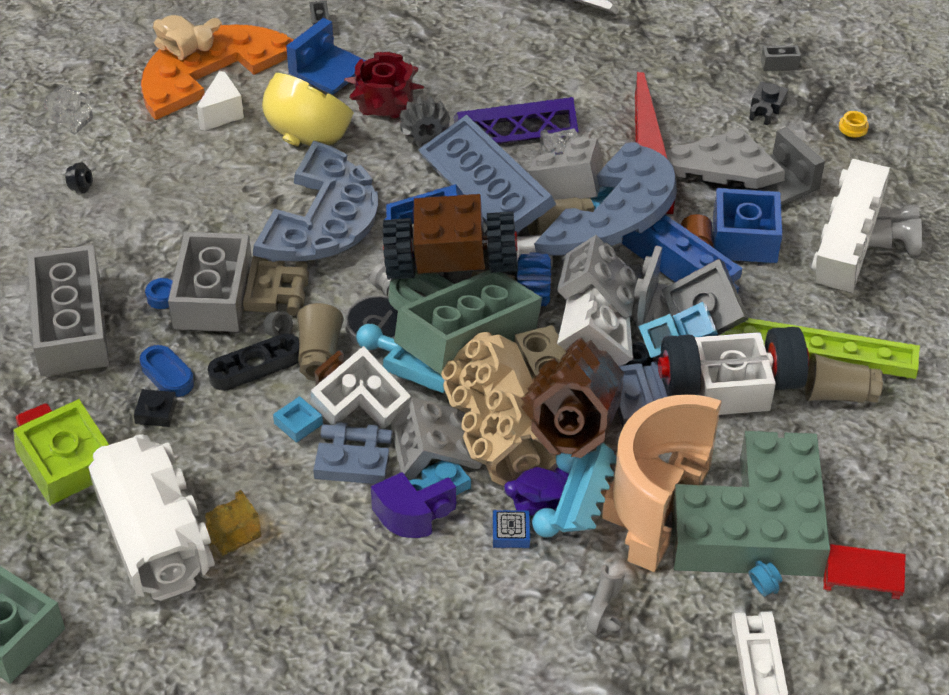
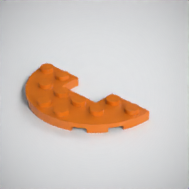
(172, 83)

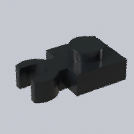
(767, 100)

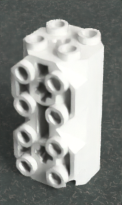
(150, 516)

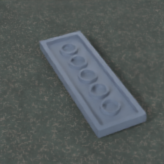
(480, 166)

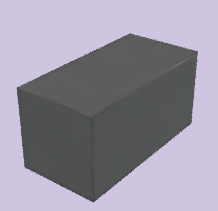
(318, 11)
(780, 58)

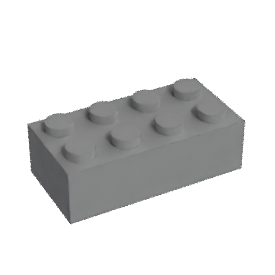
(67, 310)

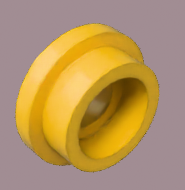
(854, 124)

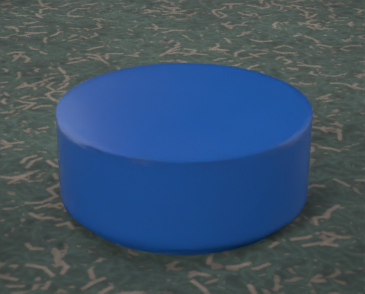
(158, 293)

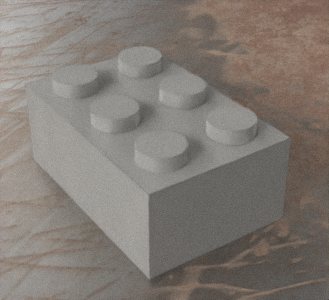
(210, 281)

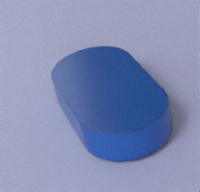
(166, 370)

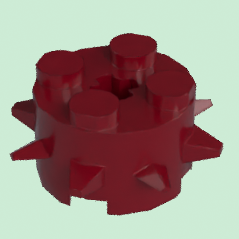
(383, 84)

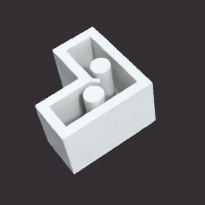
(360, 383)

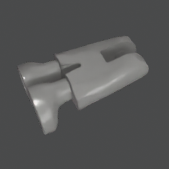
(898, 224)

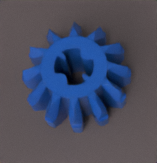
(535, 274)

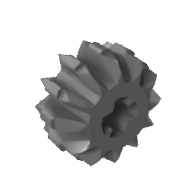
(424, 120)

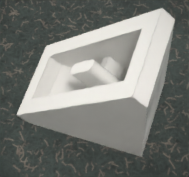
(220, 104)

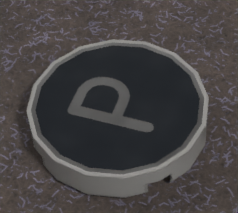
(371, 310)

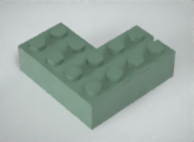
(769, 519)

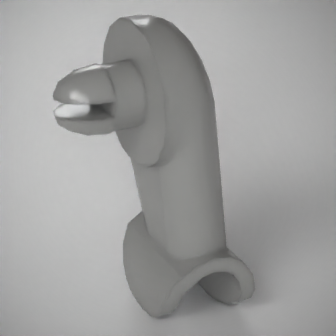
(599, 614)

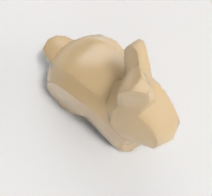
(182, 37)

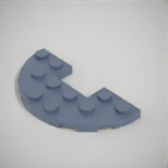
(640, 198)
(337, 218)

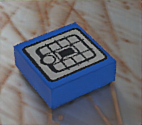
(511, 529)

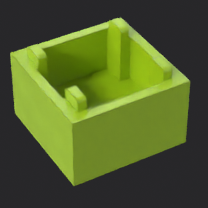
(59, 450)

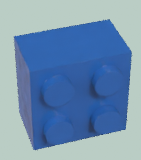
(747, 225)

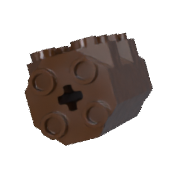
(574, 399)

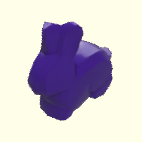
(537, 489)

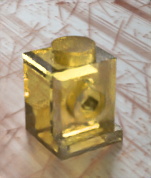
(233, 524)

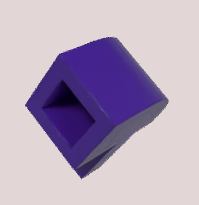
(411, 511)

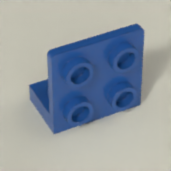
(318, 60)

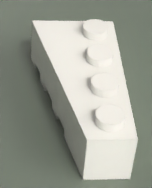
(850, 225)
(595, 319)

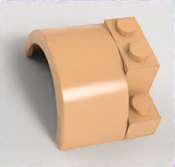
(644, 483)

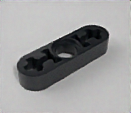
(235, 377)

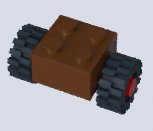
(449, 238)

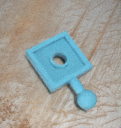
(399, 360)

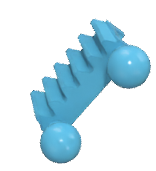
(579, 494)

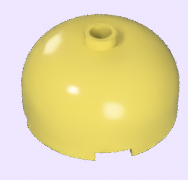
(304, 112)

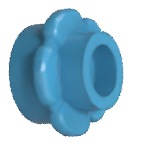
(765, 578)

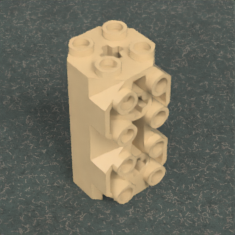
(488, 386)

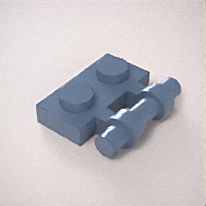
(353, 462)

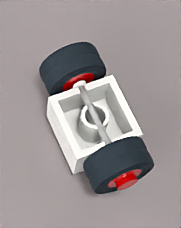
(735, 367)

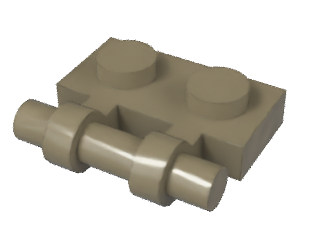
(265, 287)

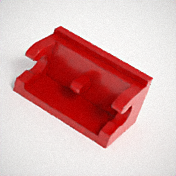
(865, 570)

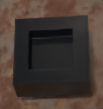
(155, 408)

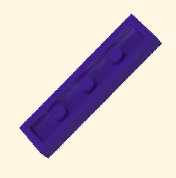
(520, 112)

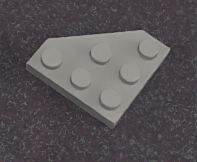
(725, 158)

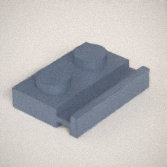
(640, 387)

